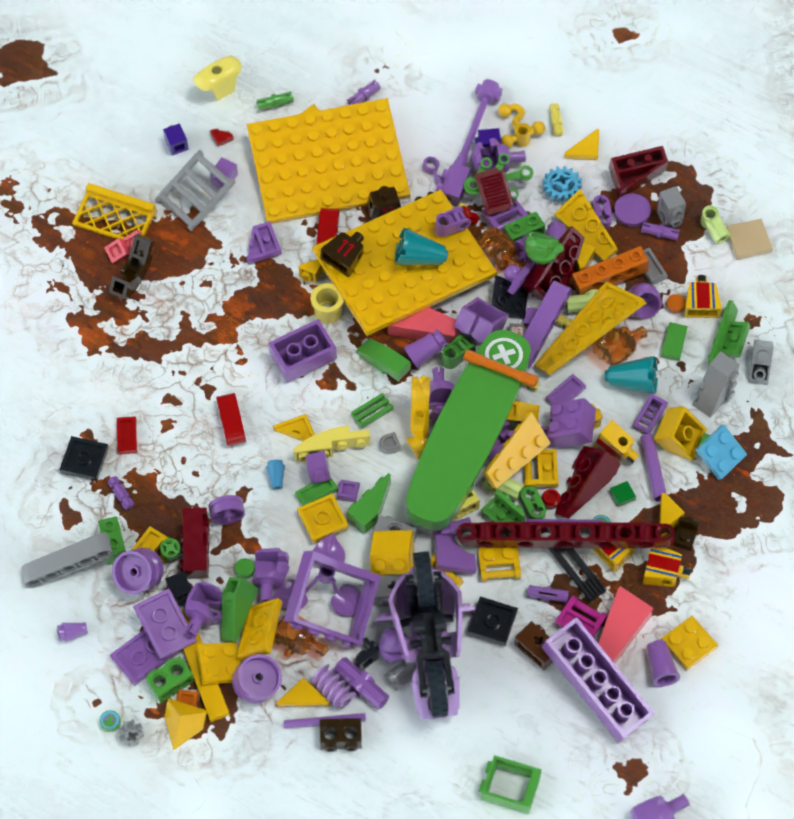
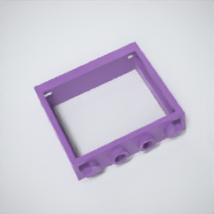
(364, 605)

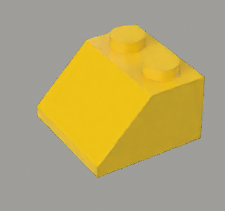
(680, 432)
(392, 552)

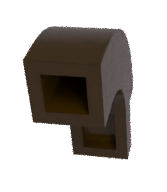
(129, 278)

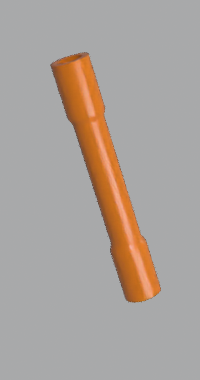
(480, 360)

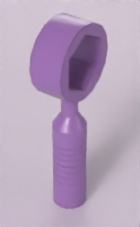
(430, 170)

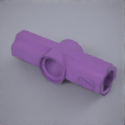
(361, 683)

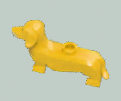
(419, 414)

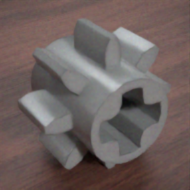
(128, 727)

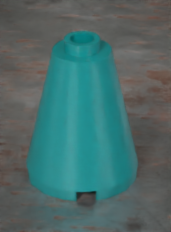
(418, 250)
(634, 375)

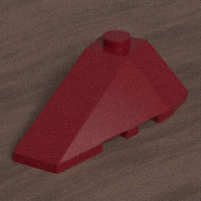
(559, 270)
(591, 473)

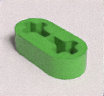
(537, 502)

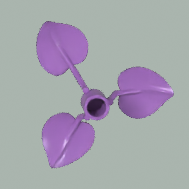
(345, 599)

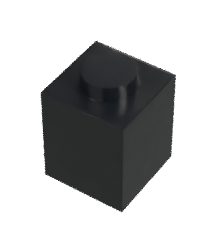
(179, 587)

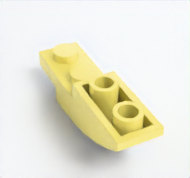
(332, 439)

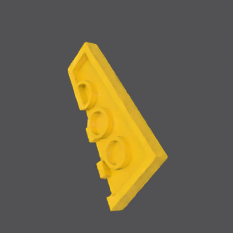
(580, 215)
(517, 451)

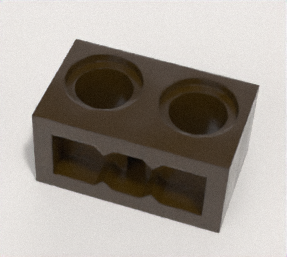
(341, 728)

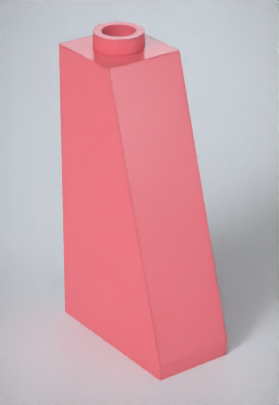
(423, 323)
(623, 623)

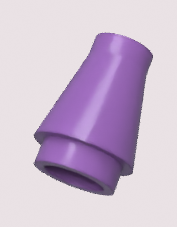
(69, 631)

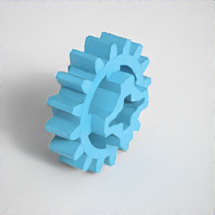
(563, 184)

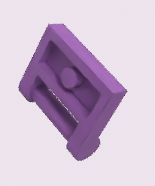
(494, 219)

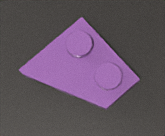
(263, 243)

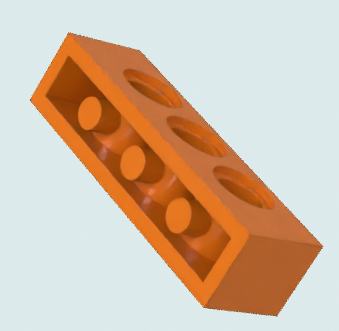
(611, 270)

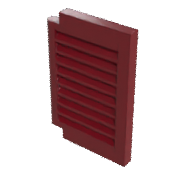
(494, 191)

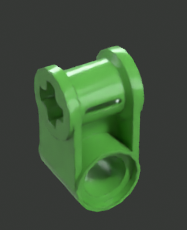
(457, 350)

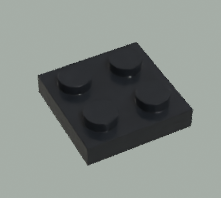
(84, 458)
(492, 621)

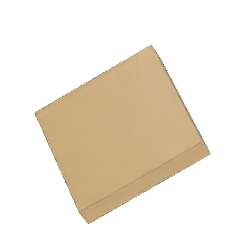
(749, 239)

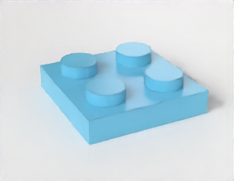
(721, 452)

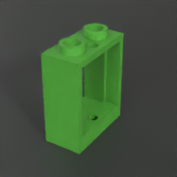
(516, 768)

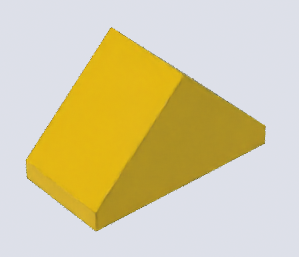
(585, 258)
(669, 512)

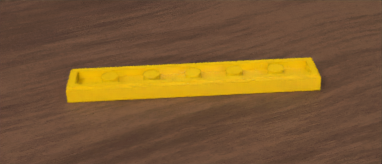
(210, 693)

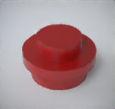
(551, 498)

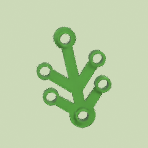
(509, 176)

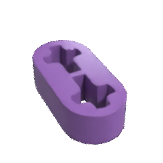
(606, 211)

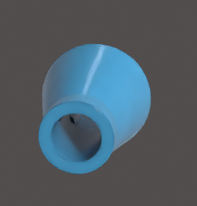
(276, 473)

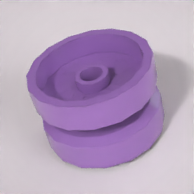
(137, 570)
(259, 667)

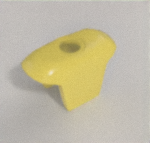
(219, 77)

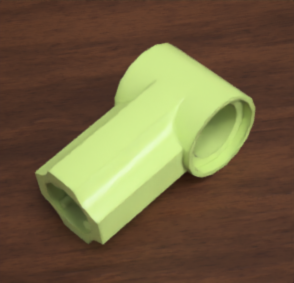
(714, 225)
(578, 302)
(510, 487)

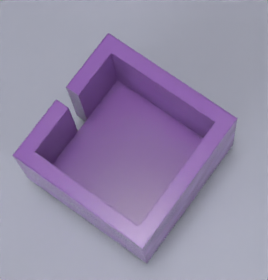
(480, 319)
(571, 423)

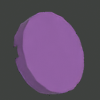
(632, 210)

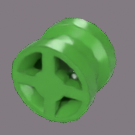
(170, 545)

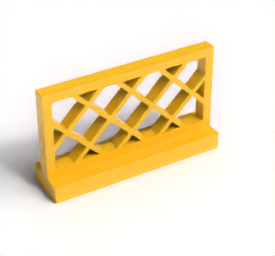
(119, 200)

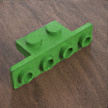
(730, 334)

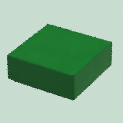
(622, 493)

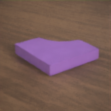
(451, 557)

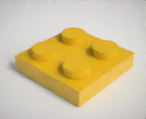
(322, 518)
(689, 642)
(217, 662)

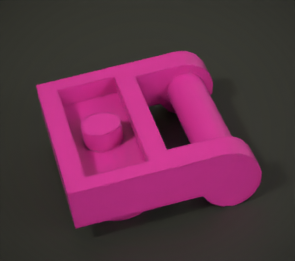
(568, 615)

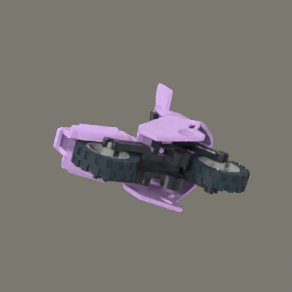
(423, 597)

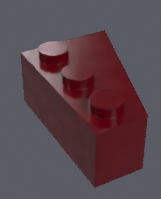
(636, 169)
(195, 543)

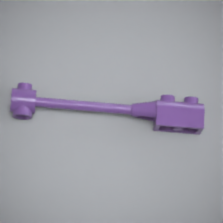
(458, 172)

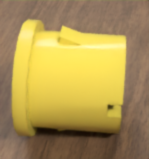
(324, 295)

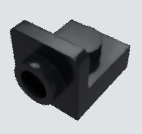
(366, 658)

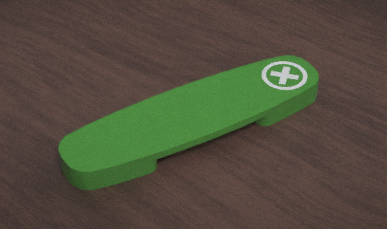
(466, 433)

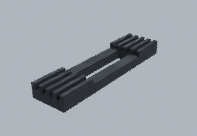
(592, 586)

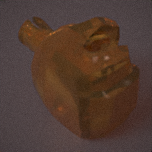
(499, 247)
(618, 344)
(297, 640)

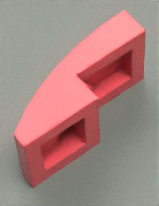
(121, 248)

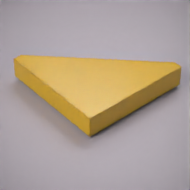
(586, 148)
(296, 428)
(303, 695)

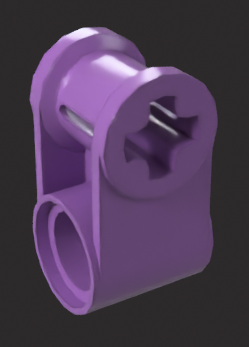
(451, 222)

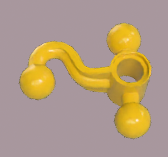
(522, 130)

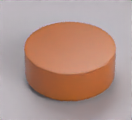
(675, 303)

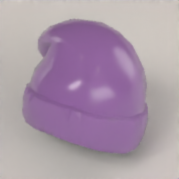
(651, 297)
(390, 646)

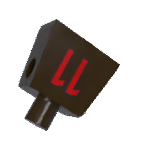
(382, 202)
(343, 252)

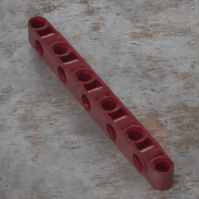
(566, 535)

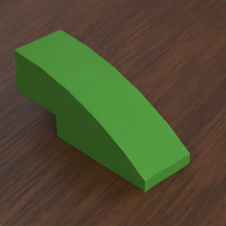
(384, 359)

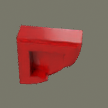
(221, 137)

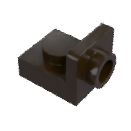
(686, 533)

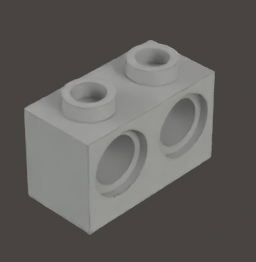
(671, 207)

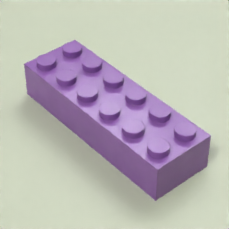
(597, 680)

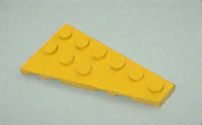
(598, 317)

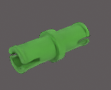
(274, 100)

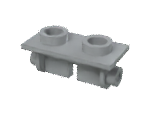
(401, 674)

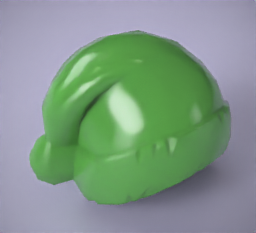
(542, 247)

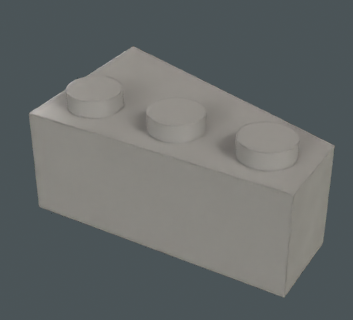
(719, 384)

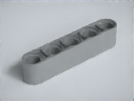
(67, 560)

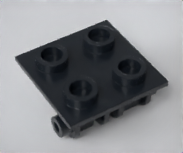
(505, 301)

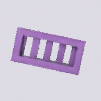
(657, 401)

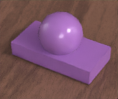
(516, 276)

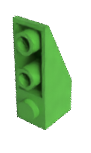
(369, 508)
(236, 603)

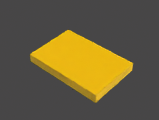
(259, 629)

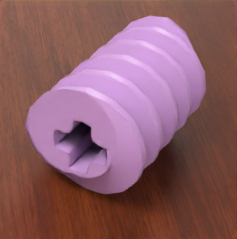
(332, 688)

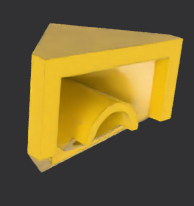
(183, 721)

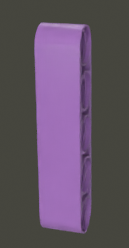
(546, 318)

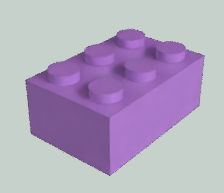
(302, 350)

